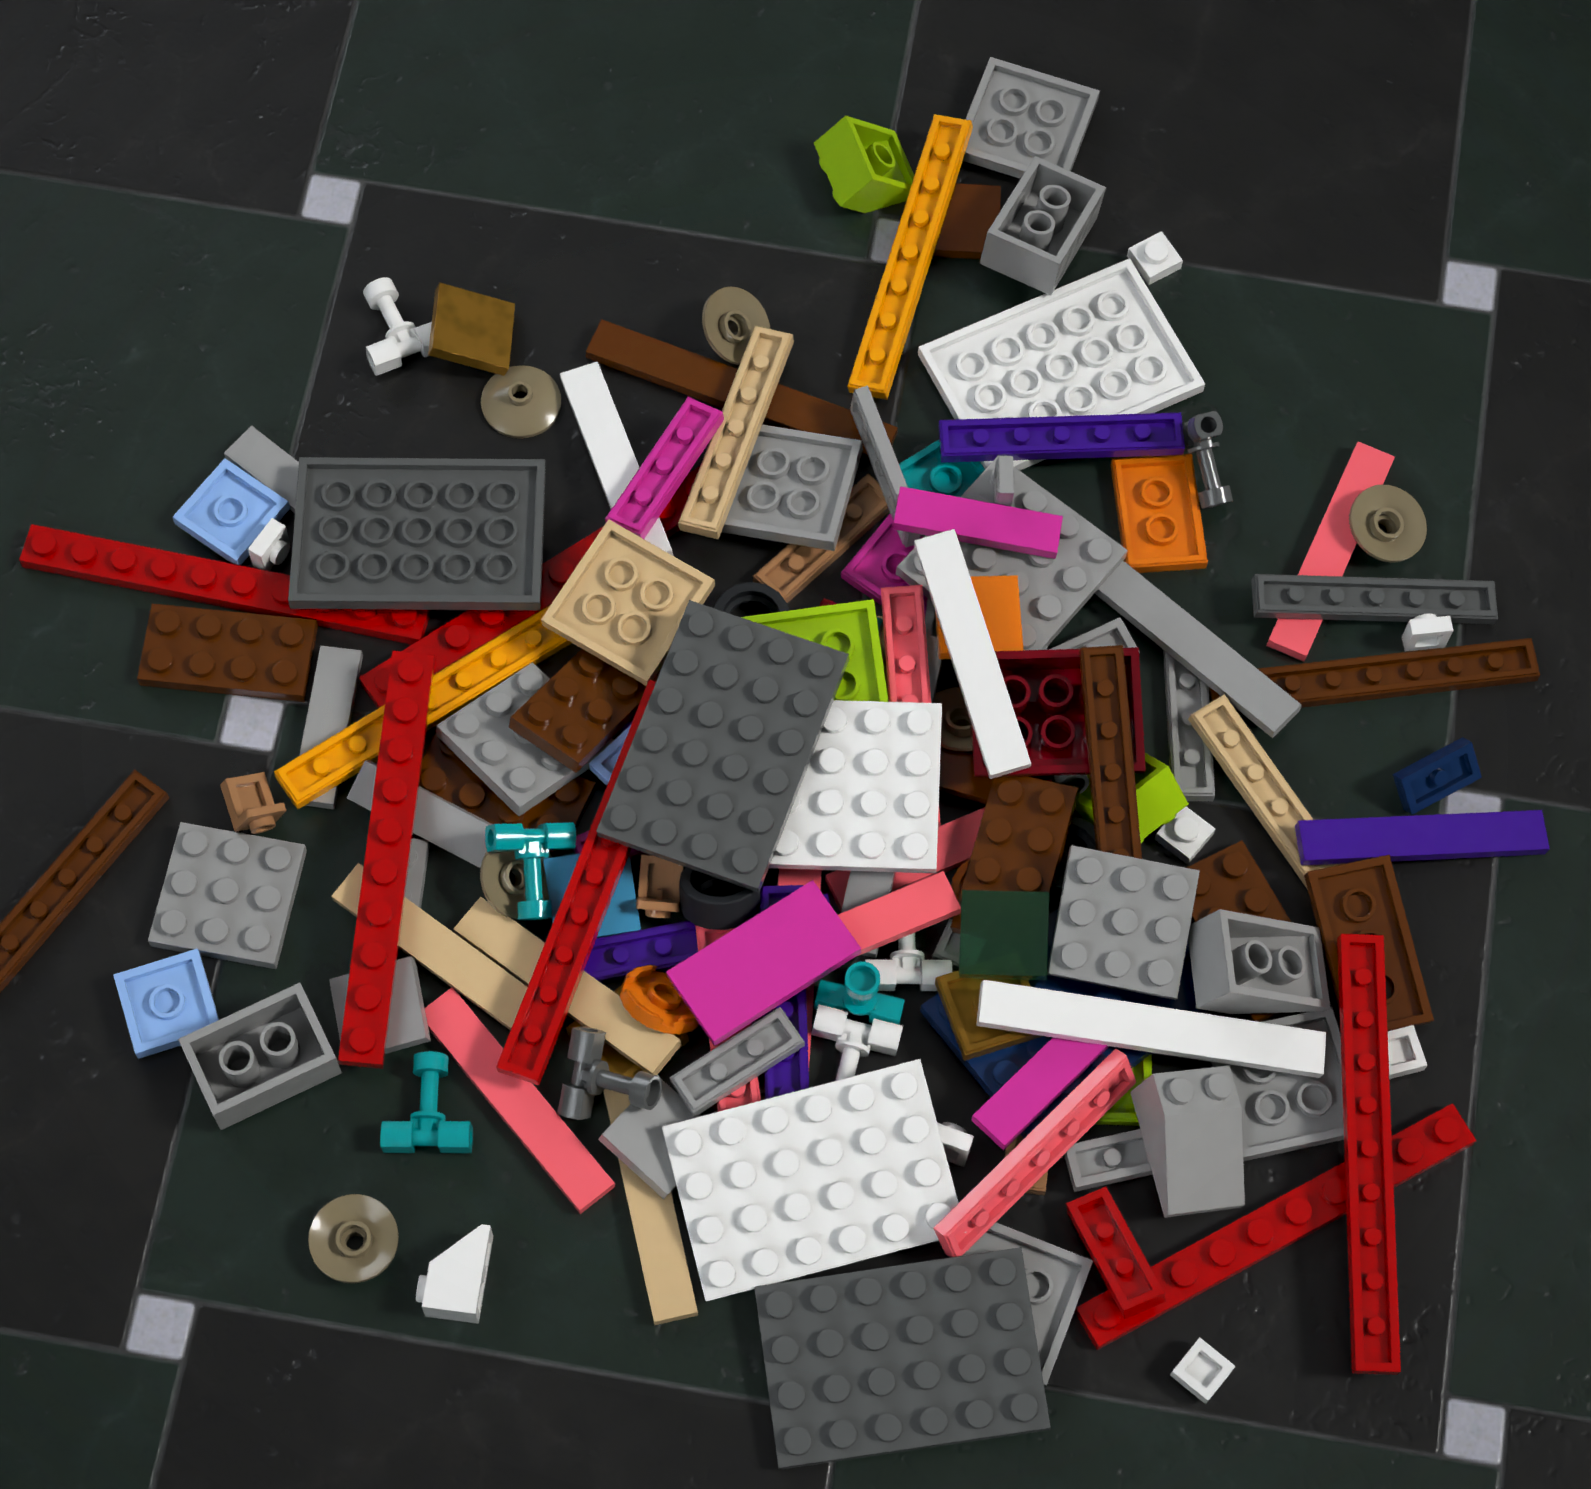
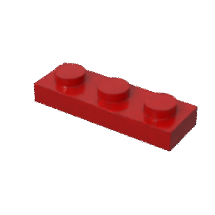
(1115, 1252)

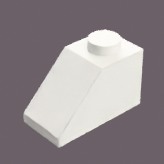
(457, 1279)

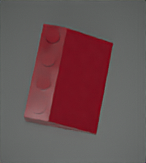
(1050, 710)

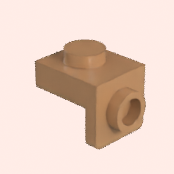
(251, 803)
(658, 886)

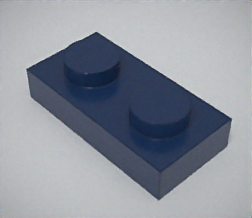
(1437, 775)

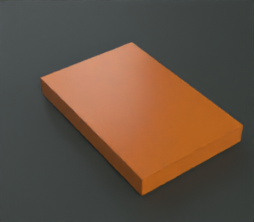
(1159, 513)

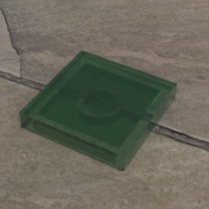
(1004, 935)

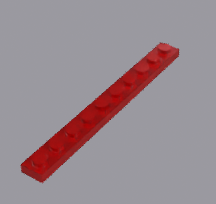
(202, 582)
(479, 627)
(386, 861)
(568, 941)
(1368, 1156)
(1273, 1227)

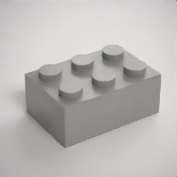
(1042, 225)
(260, 1056)

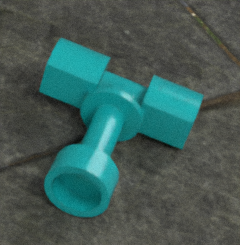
(531, 847)
(860, 995)
(427, 1125)

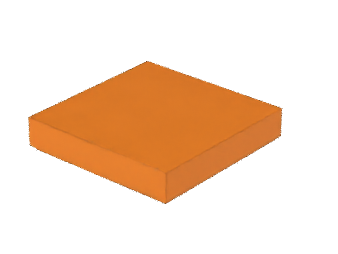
(1001, 611)

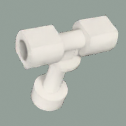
(401, 338)
(909, 967)
(855, 1038)

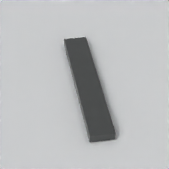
(1372, 598)

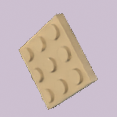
(626, 602)

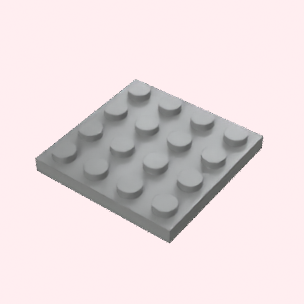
(1048, 587)

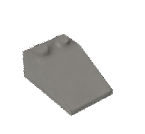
(1256, 965)
(1193, 1139)

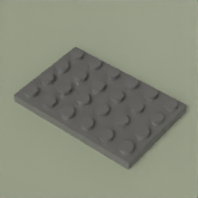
(418, 534)
(723, 746)
(901, 1358)

